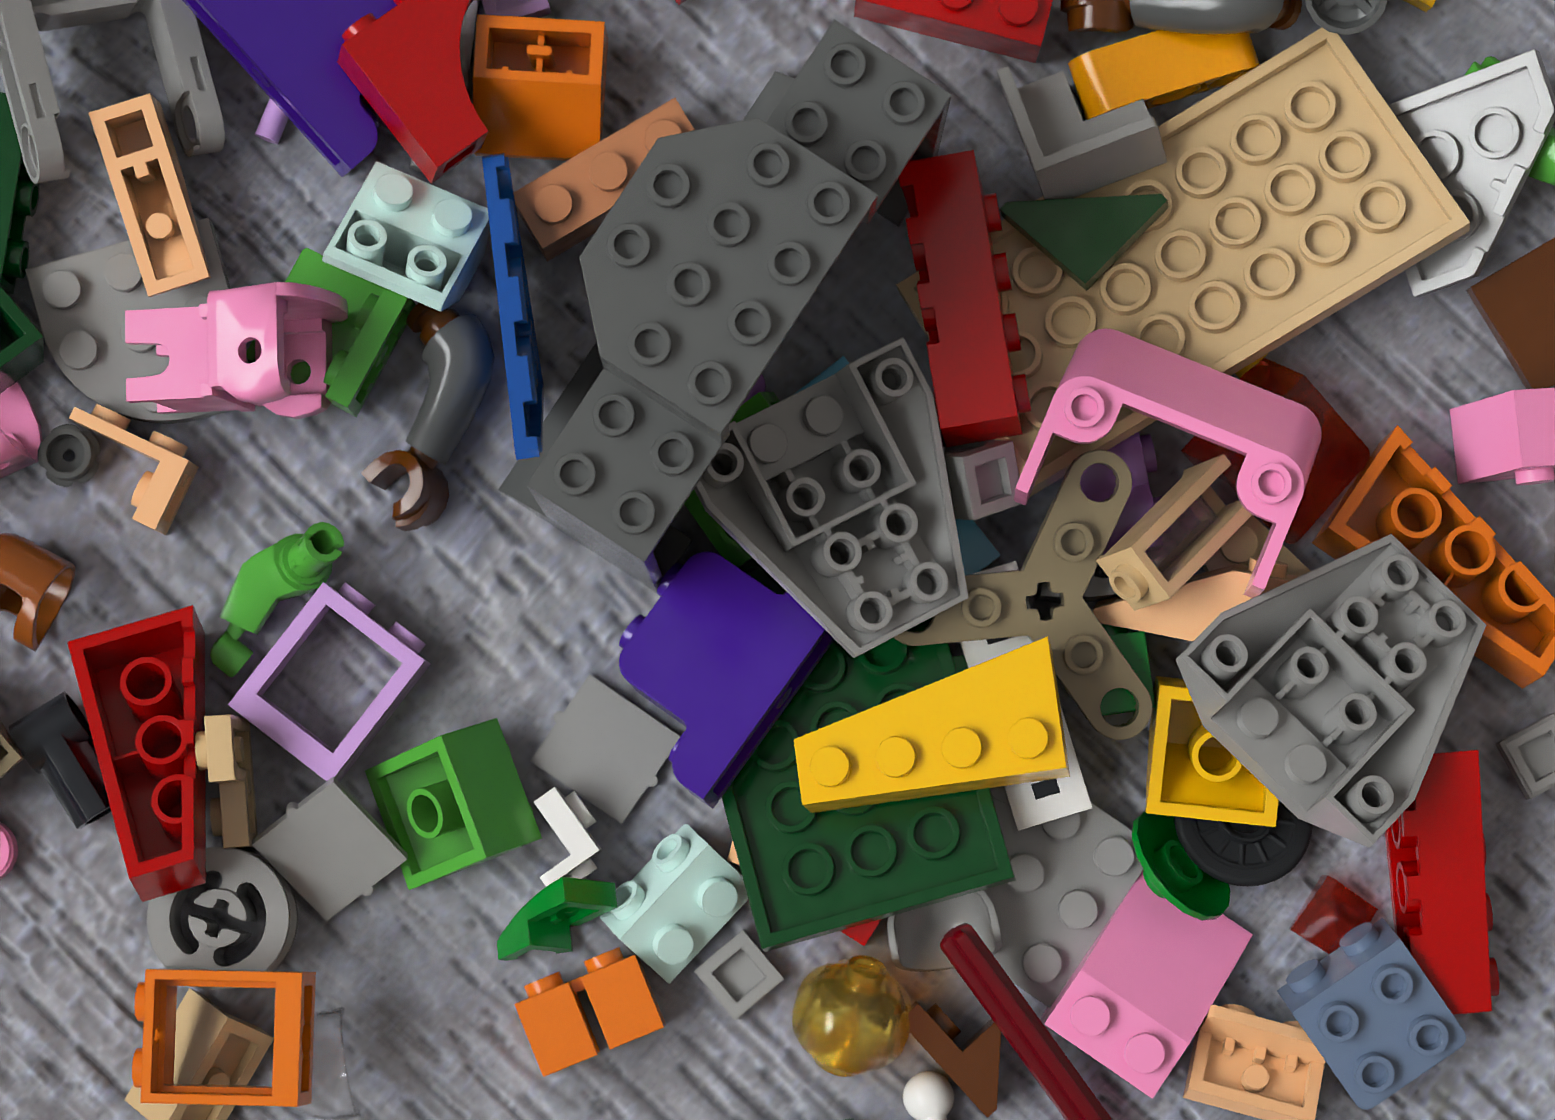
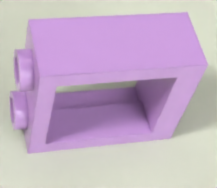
(292, 735)

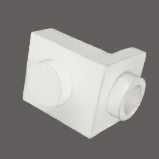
(570, 821)

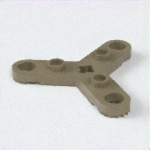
(1065, 558)

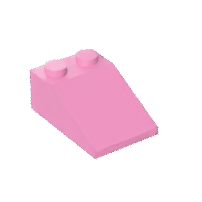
(1146, 986)

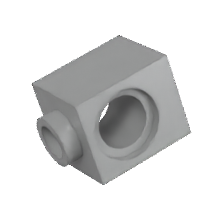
(981, 478)

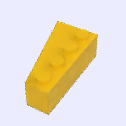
(949, 737)

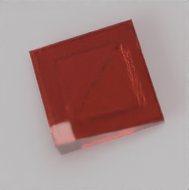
(1330, 914)

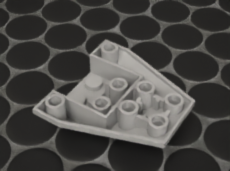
(847, 499)
(1337, 685)

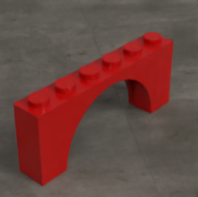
(415, 82)

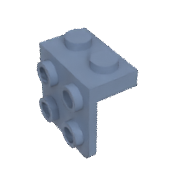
(1372, 1013)

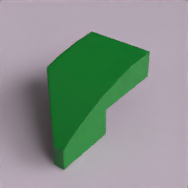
(548, 916)

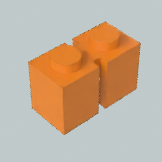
(559, 1024)

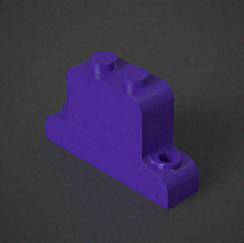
(294, 57)
(721, 663)

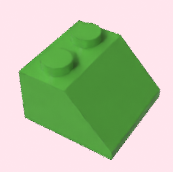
(453, 802)

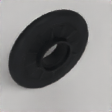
(1244, 857)

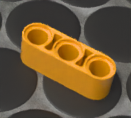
(1159, 68)

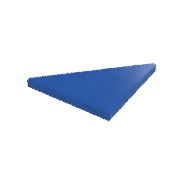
(515, 310)

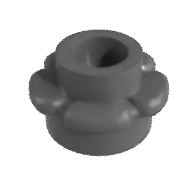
(52, 453)

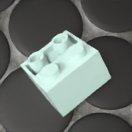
(411, 238)

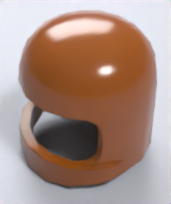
(35, 584)

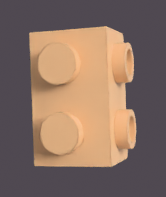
(1254, 1066)

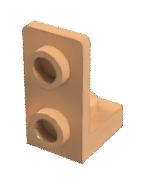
(157, 493)

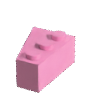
(1506, 437)

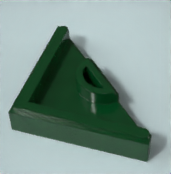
(1085, 233)

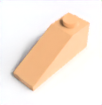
(151, 193)
(1193, 604)

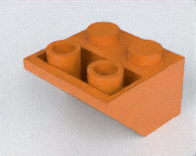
(539, 85)

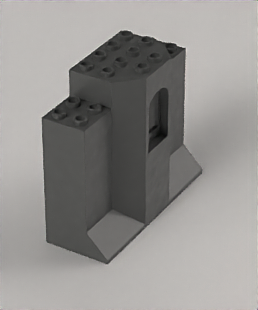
(704, 282)

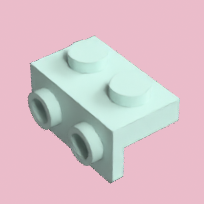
(676, 902)

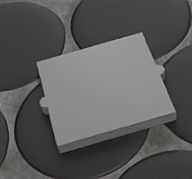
(605, 749)
(329, 848)

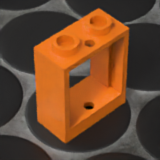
(292, 1044)

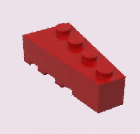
(962, 299)
(143, 713)
(1440, 883)

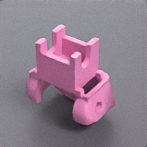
(209, 350)

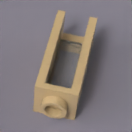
(1173, 538)

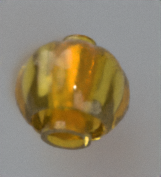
(852, 1016)

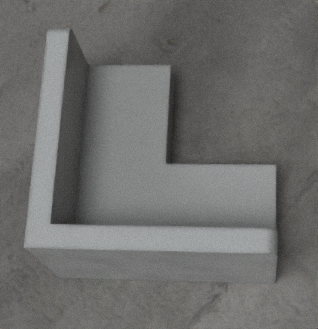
(1078, 154)

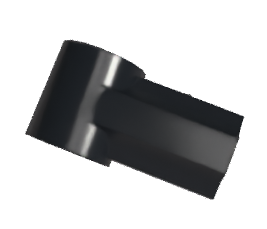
(60, 746)

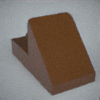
(972, 1065)

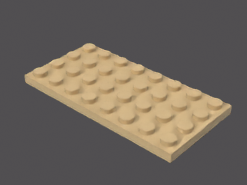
(1278, 214)

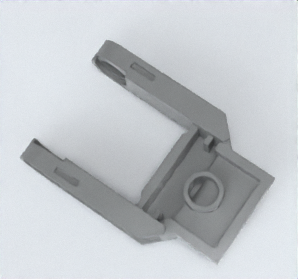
(32, 93)

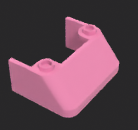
(1127, 372)

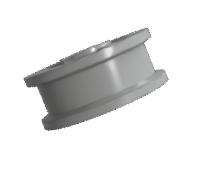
(238, 871)

